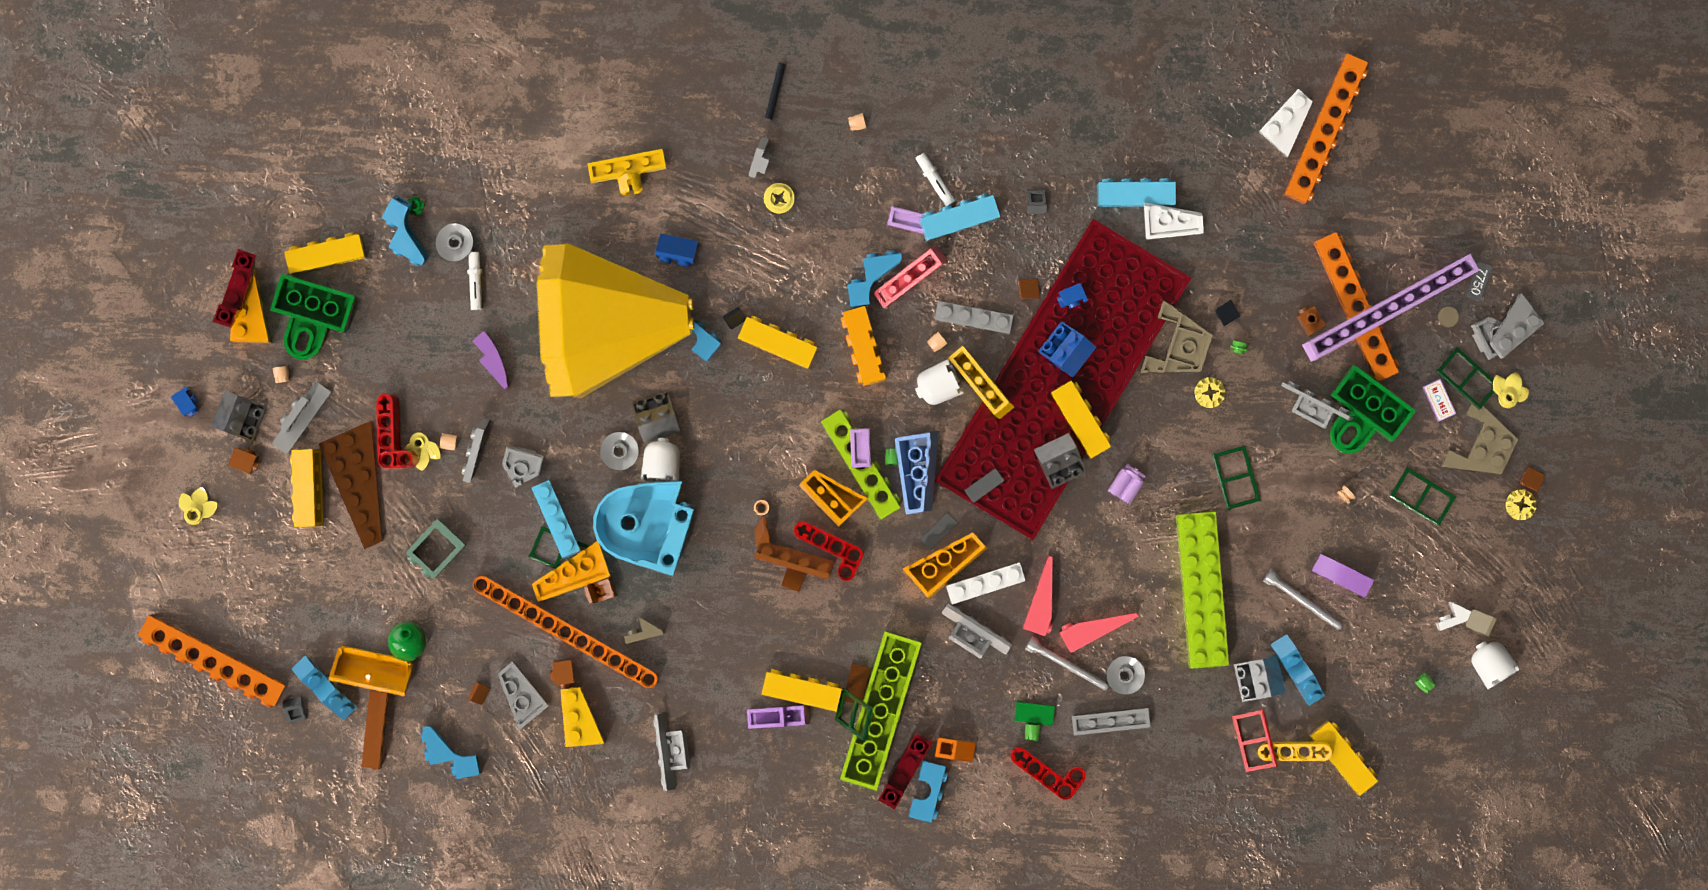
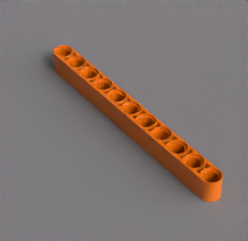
(556, 631)

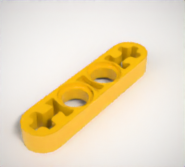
(1295, 751)

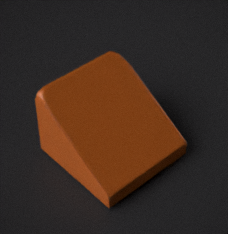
(1028, 289)
(1532, 479)
(761, 532)
(793, 580)
(479, 693)

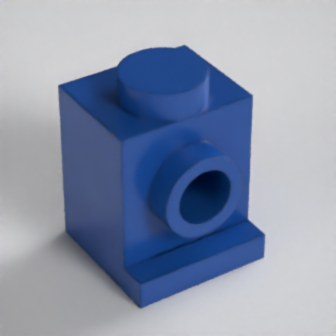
(1072, 296)
(186, 402)

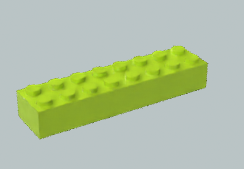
(1202, 590)
(886, 696)

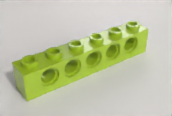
(882, 509)

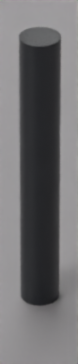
(775, 91)

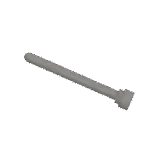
(1273, 579)
(1035, 646)

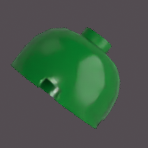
(406, 641)

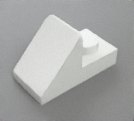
(1459, 616)

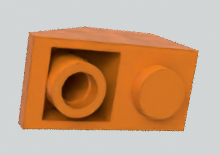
(955, 749)

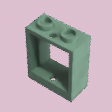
(452, 537)

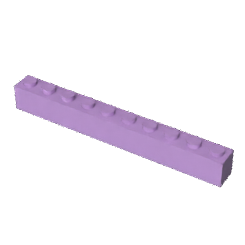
(1390, 307)

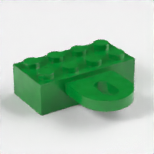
(311, 310)
(1372, 411)

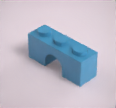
(706, 343)
(925, 808)

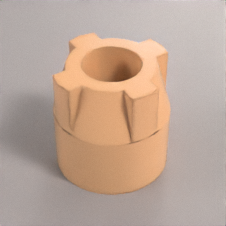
(857, 122)
(937, 342)
(281, 374)
(448, 441)
(756, 507)

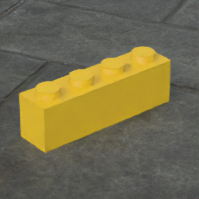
(325, 254)
(777, 342)
(981, 382)
(1080, 419)
(307, 488)
(801, 691)
(1344, 759)

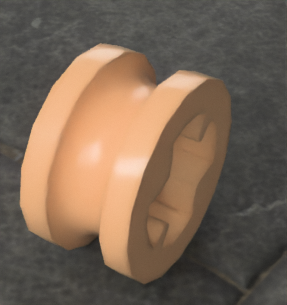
(1346, 494)

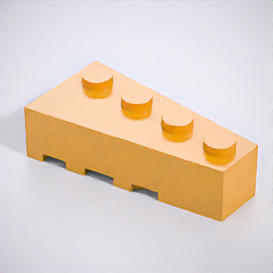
(251, 322)
(864, 346)
(942, 566)

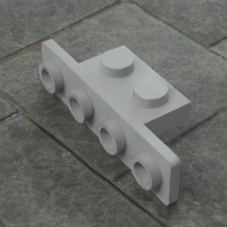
(1314, 409)
(300, 417)
(972, 635)
(672, 751)

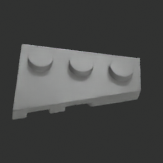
(1517, 326)
(473, 451)
(521, 695)

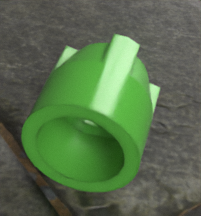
(891, 457)
(1425, 682)
(1032, 731)

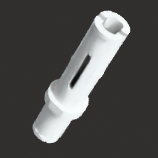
(933, 176)
(475, 276)

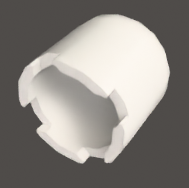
(938, 383)
(661, 461)
(1493, 663)

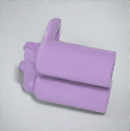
(1127, 484)

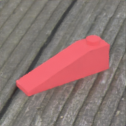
(910, 276)
(1040, 611)
(1083, 633)

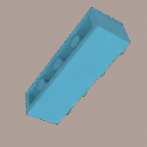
(1135, 193)
(960, 217)
(556, 519)

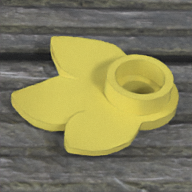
(1512, 387)
(426, 451)
(199, 503)

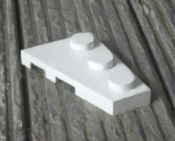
(1287, 122)
(1170, 222)

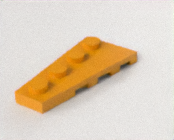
(581, 570)

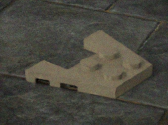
(1187, 347)
(1490, 448)

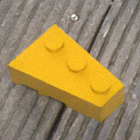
(578, 719)

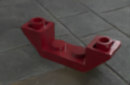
(237, 289)
(904, 771)

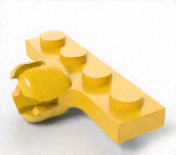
(627, 169)

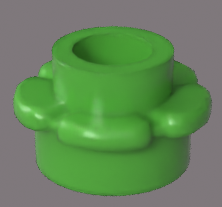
(1239, 347)

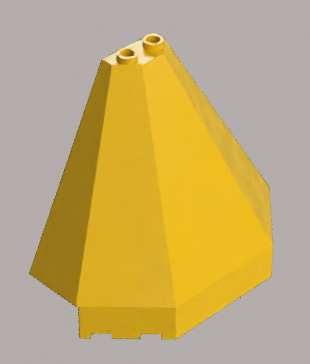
(602, 319)

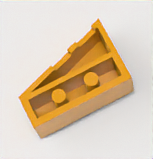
(833, 498)

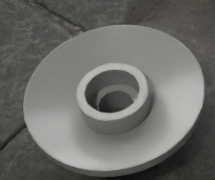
(446, 238)
(612, 443)
(1133, 682)

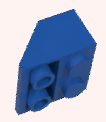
(676, 249)
(1067, 349)

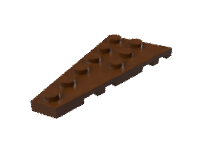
(354, 472)

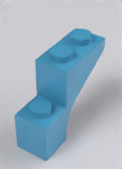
(404, 241)
(875, 268)
(1298, 670)
(324, 689)
(439, 752)

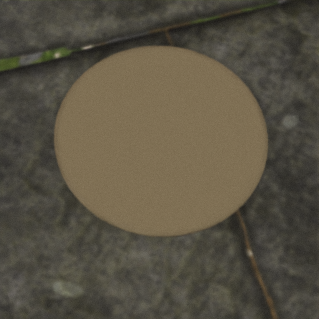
(1448, 316)

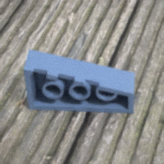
(917, 470)

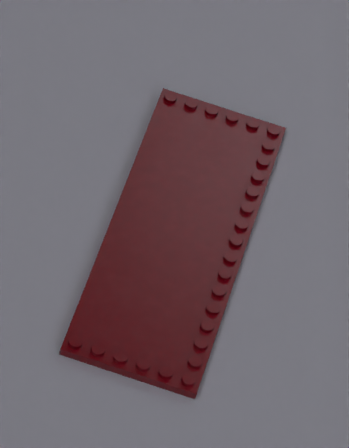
(1119, 319)

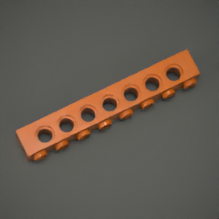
(1358, 68)
(1347, 300)
(154, 624)

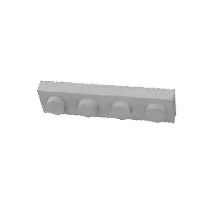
(973, 317)
(1110, 721)

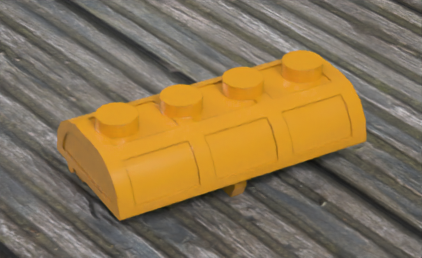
(371, 670)

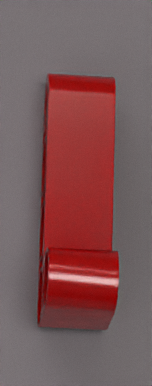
(393, 431)
(829, 540)
(1044, 770)

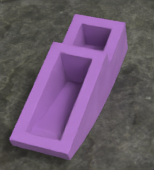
(492, 360)
(1343, 575)
(778, 716)

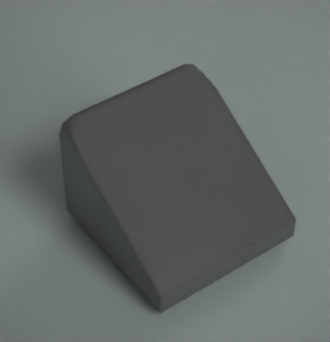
(1036, 202)
(294, 709)

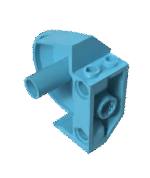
(658, 529)

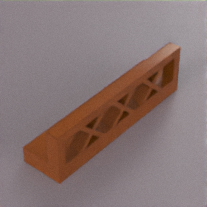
(794, 559)
(375, 729)

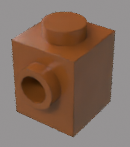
(1310, 320)
(244, 460)
(562, 673)

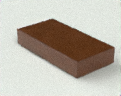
(857, 681)

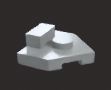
(761, 158)
(1484, 332)
(521, 464)

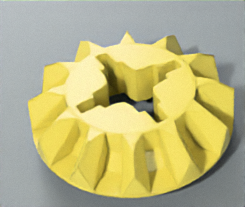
(777, 189)
(1204, 400)
(1513, 509)

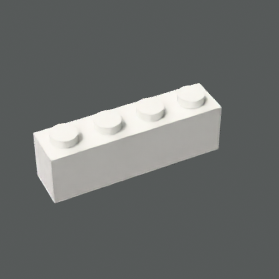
(985, 583)

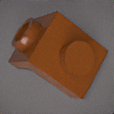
(600, 591)

